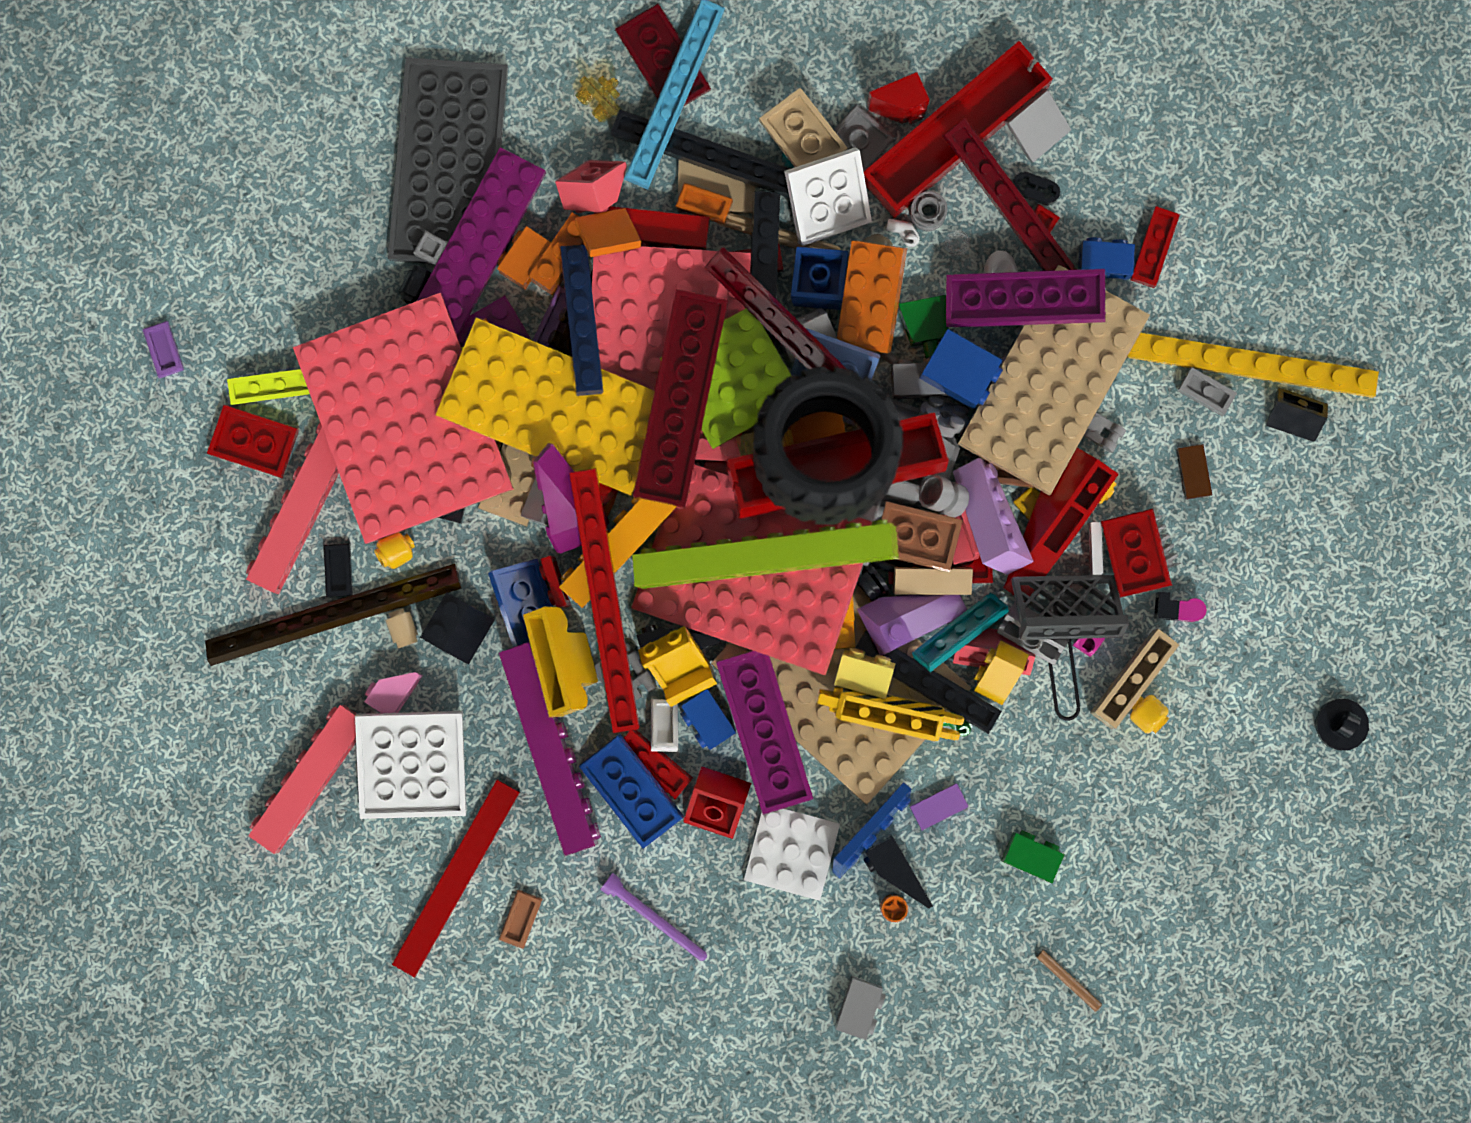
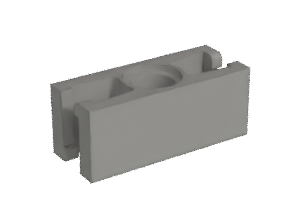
(1046, 649)

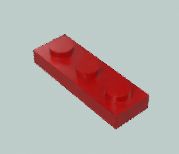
(1154, 247)
(664, 769)

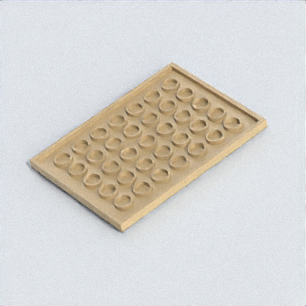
(854, 753)

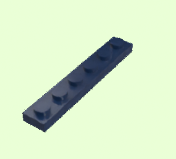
(581, 320)

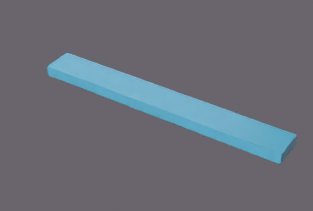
(674, 94)

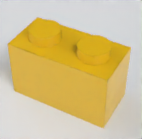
(1001, 672)

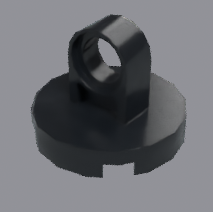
(1342, 724)

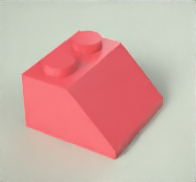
(592, 186)

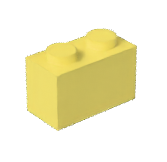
(865, 673)

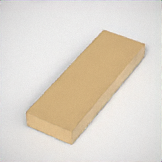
(932, 581)

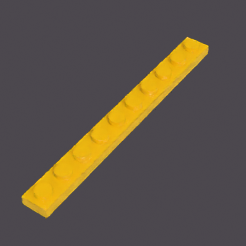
(1255, 365)

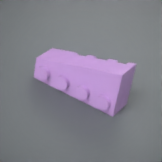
(992, 519)

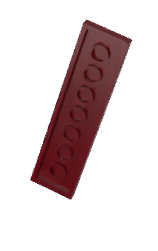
(680, 398)

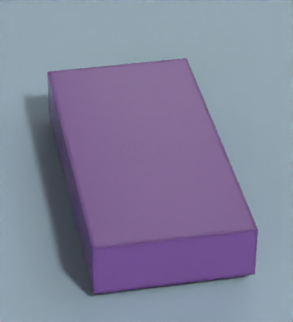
(163, 349)
(939, 806)

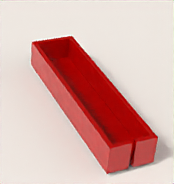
(984, 102)
(841, 457)

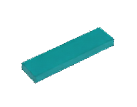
(960, 632)

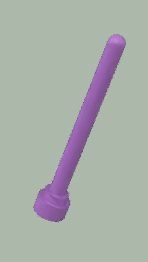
(614, 887)

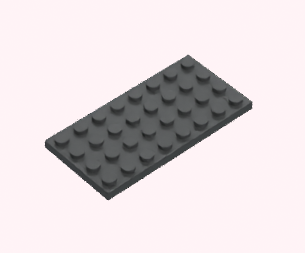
(444, 148)

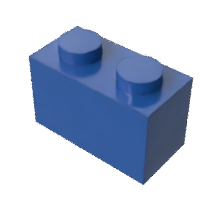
(1113, 256)
(707, 719)

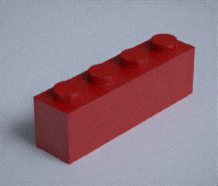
(669, 229)

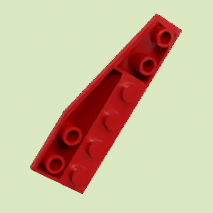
(1062, 514)

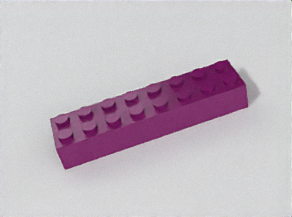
(550, 753)

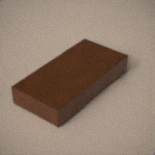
(1194, 472)

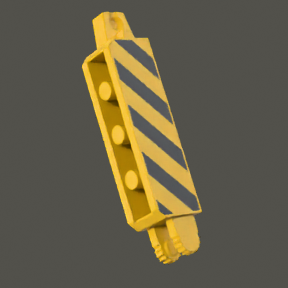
(891, 714)

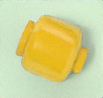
(394, 550)
(1149, 714)

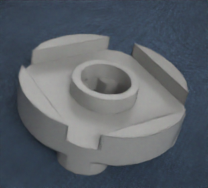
(950, 417)

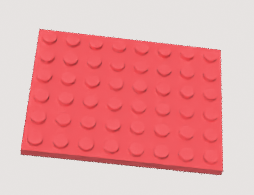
(633, 311)
(378, 408)
(776, 614)

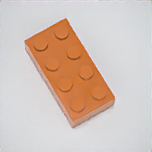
(871, 295)

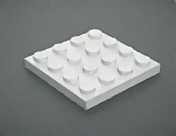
(410, 764)

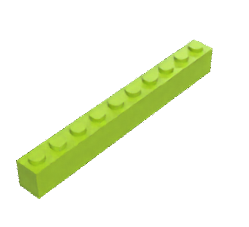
(766, 556)

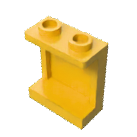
(678, 665)

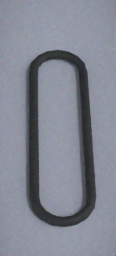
(1075, 687)

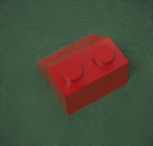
(900, 100)
(717, 802)

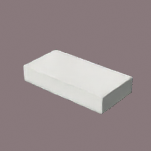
(1095, 548)
(664, 726)

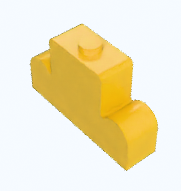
(561, 660)

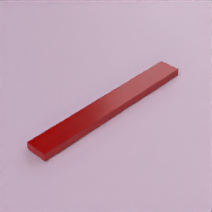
(456, 878)

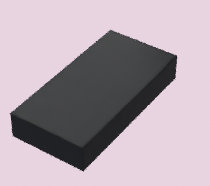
(338, 570)

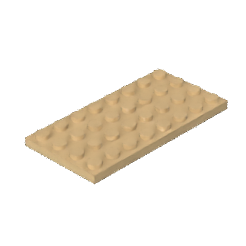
(1051, 393)

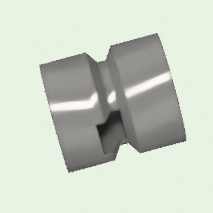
(943, 496)

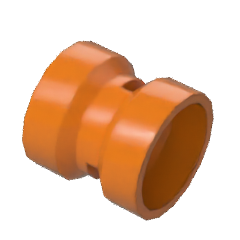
(896, 911)

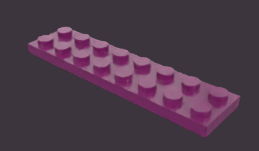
(483, 234)

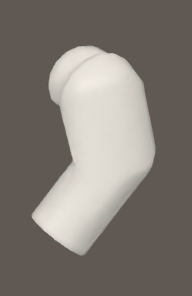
(906, 231)

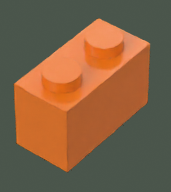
(522, 256)

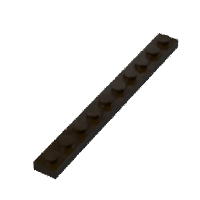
(332, 614)

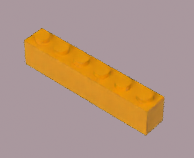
(624, 540)

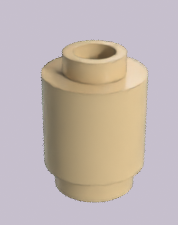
(402, 628)

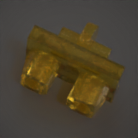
(591, 89)

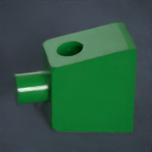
(924, 322)

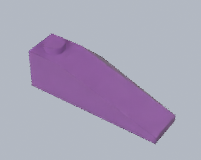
(907, 617)

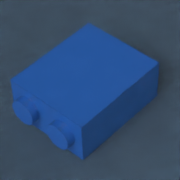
(962, 370)

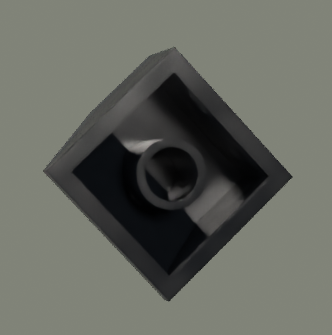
(457, 628)

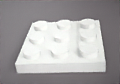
(828, 196)
(792, 852)

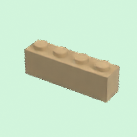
(1134, 678)

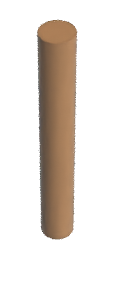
(1070, 981)

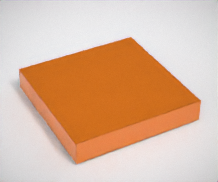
(607, 232)

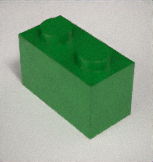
(1032, 856)

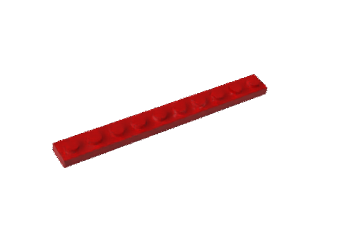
(604, 600)

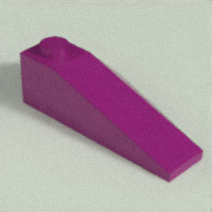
(554, 480)

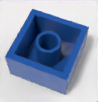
(819, 278)

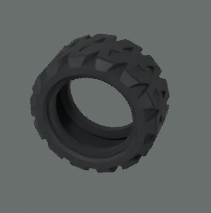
(833, 392)

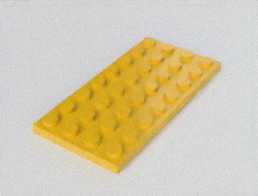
(529, 399)

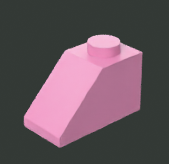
(391, 693)

